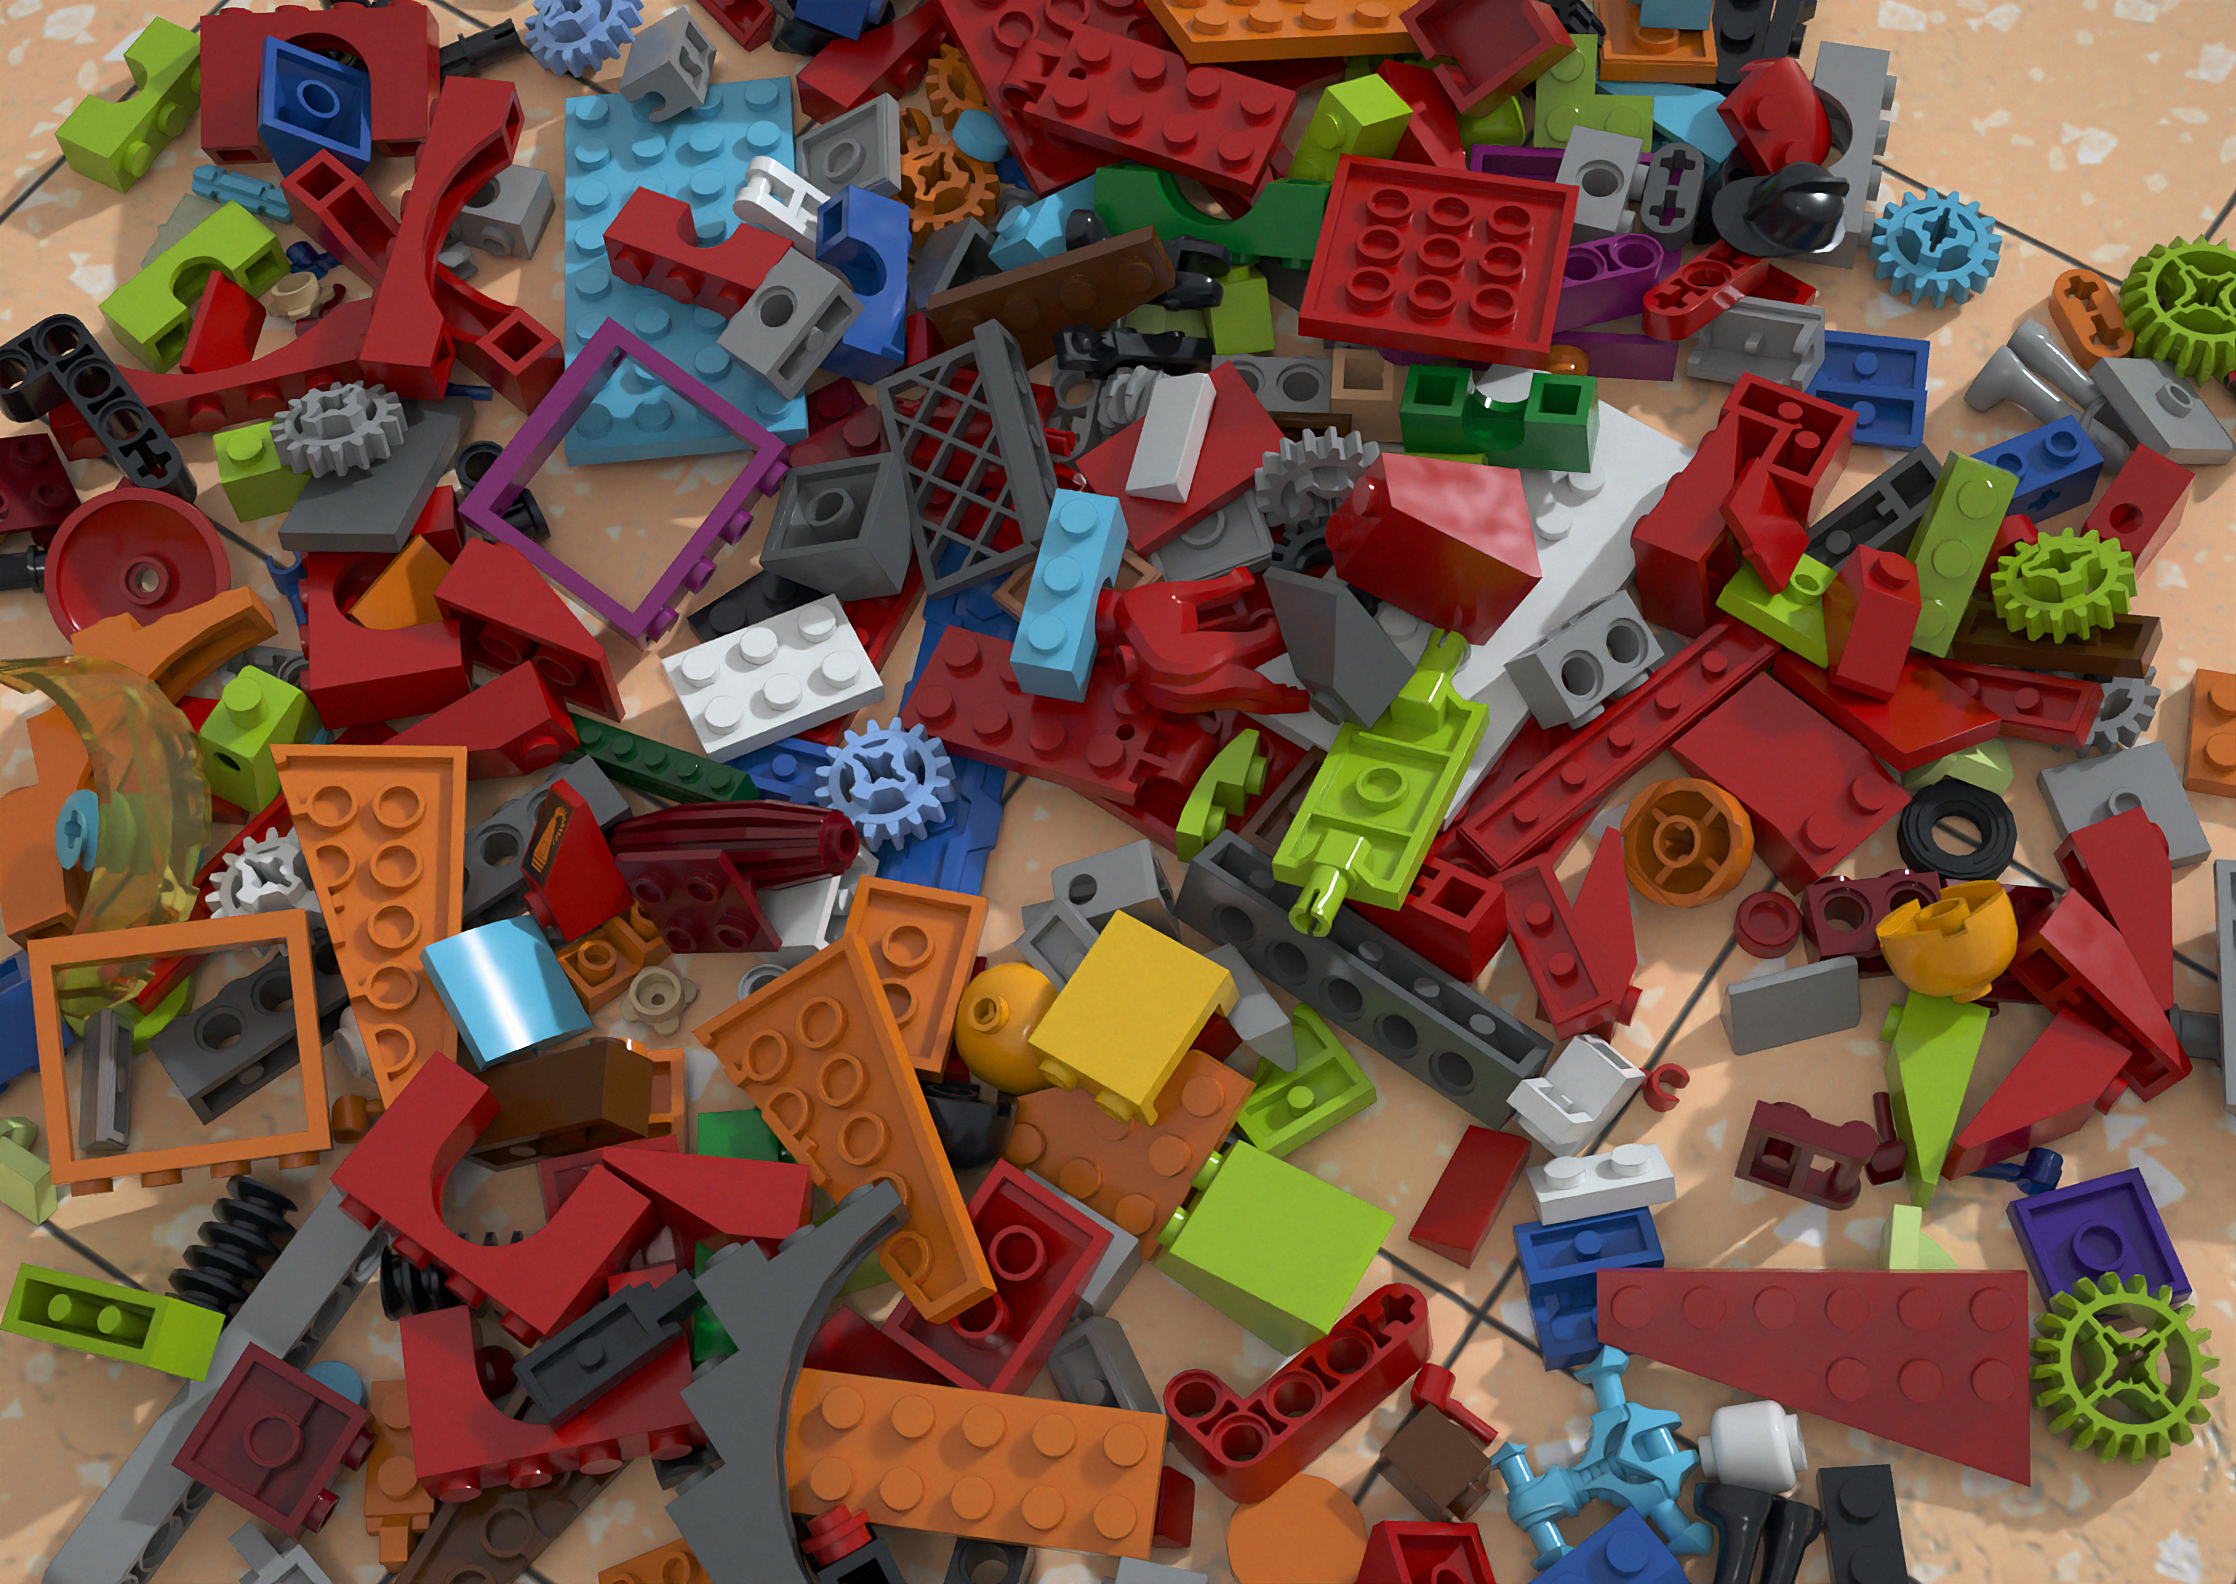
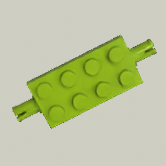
(1383, 794)

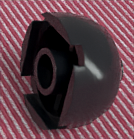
(970, 1128)

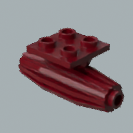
(706, 860)

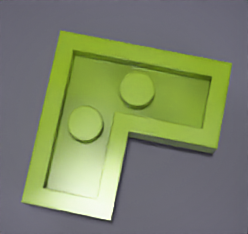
(1568, 98)

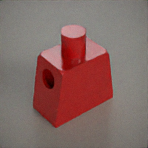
(2142, 506)

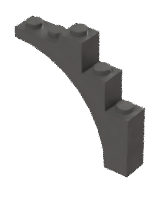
(771, 1310)

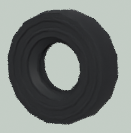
(1963, 800)

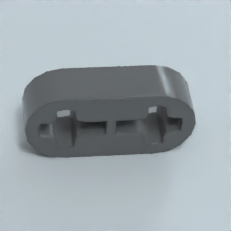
(1683, 198)

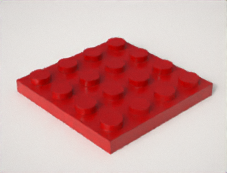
(1440, 262)

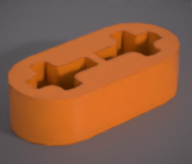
(2081, 325)

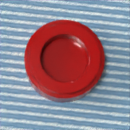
(1767, 924)

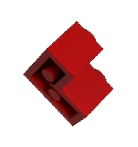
(1795, 437)

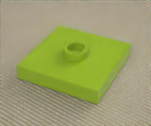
(1789, 617)

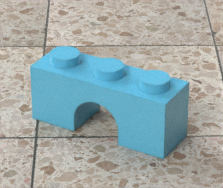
(1057, 625)

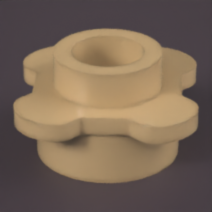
(298, 296)
(656, 982)

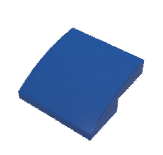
(1880, 381)
(1561, 1276)

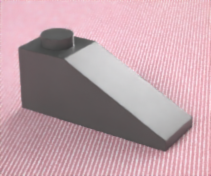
(1880, 514)

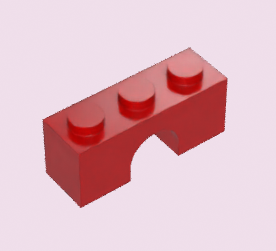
(657, 244)

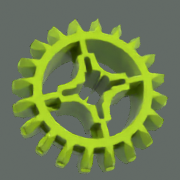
(2200, 304)
(2142, 1386)

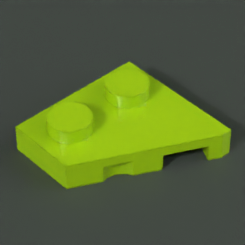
(1306, 1102)

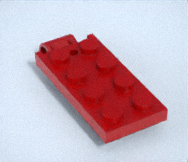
(1151, 106)
(982, 714)

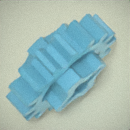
(1963, 255)

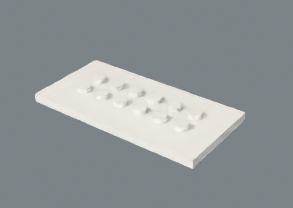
(1584, 555)

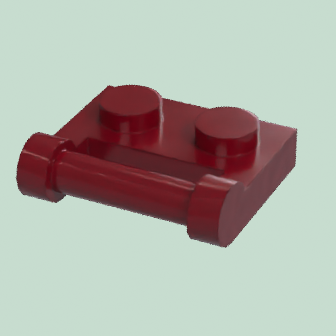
(1782, 1148)

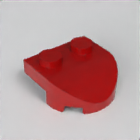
(1776, 116)

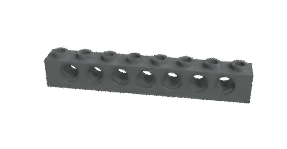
(268, 1039)

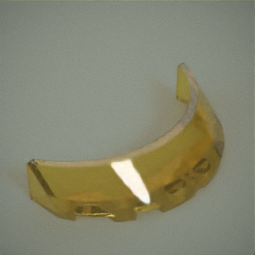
(149, 809)

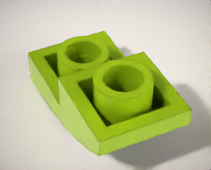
(1221, 790)

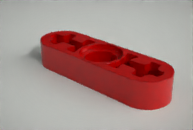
(1700, 305)

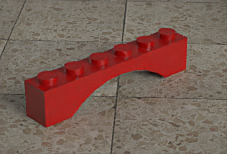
(880, 62)
(468, 144)
(489, 337)
(237, 394)

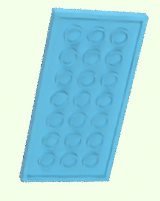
(700, 161)

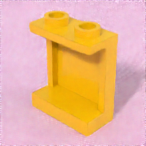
(1129, 1017)

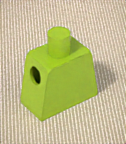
(249, 717)

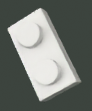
(1600, 1183)

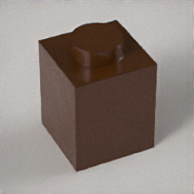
(1436, 1467)

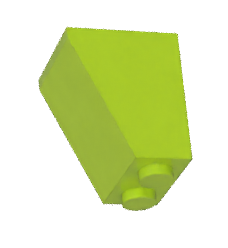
(1270, 1245)

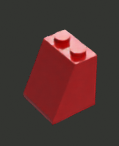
(1438, 541)

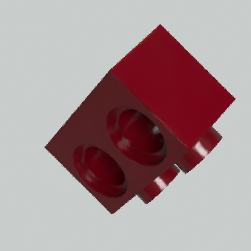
(1863, 906)

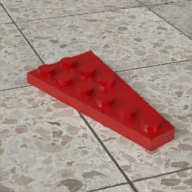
(1882, 1350)

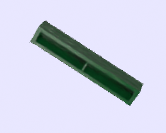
(657, 766)

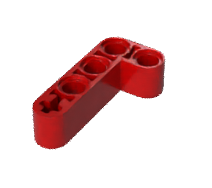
(1381, 1337)

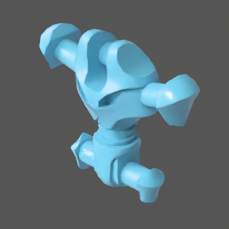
(1624, 1462)

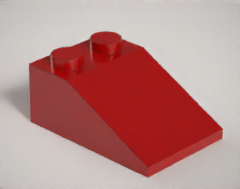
(518, 617)
(1795, 775)
(1041, 1266)

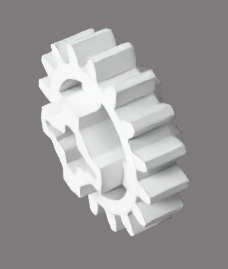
(266, 880)

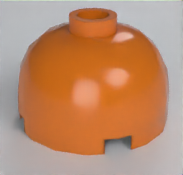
(1686, 842)

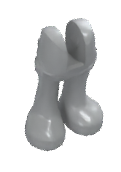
(2011, 378)

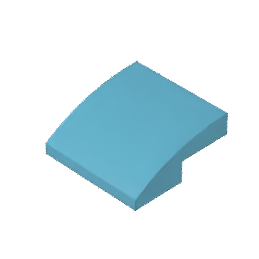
(505, 990)

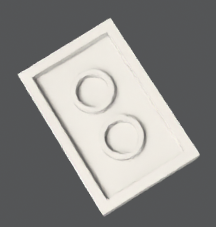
(772, 680)

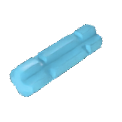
(247, 191)

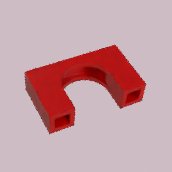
(393, 41)
(374, 673)
(536, 1283)
(473, 1446)

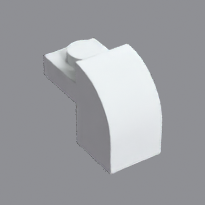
(1576, 1095)

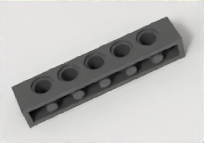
(1364, 982)

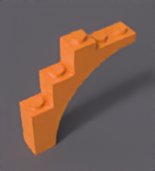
(175, 652)

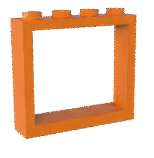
(167, 941)

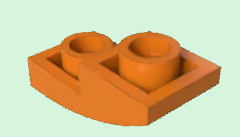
(612, 956)

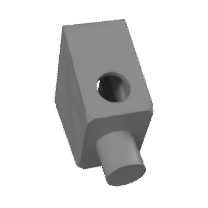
(1113, 880)

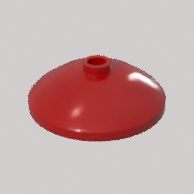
(111, 542)

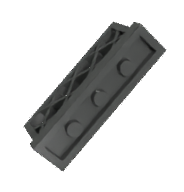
(1015, 433)

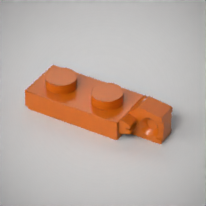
(394, 1499)

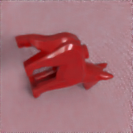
(1190, 649)

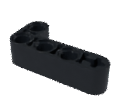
(77, 378)

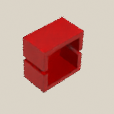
(1495, 43)

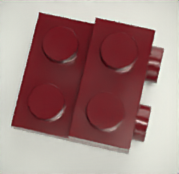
(838, 427)
(277, 1443)

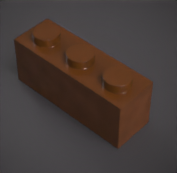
(564, 1104)

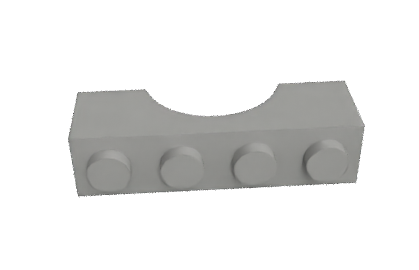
(1854, 92)

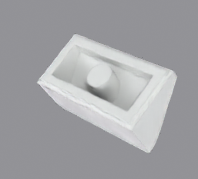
(1172, 438)

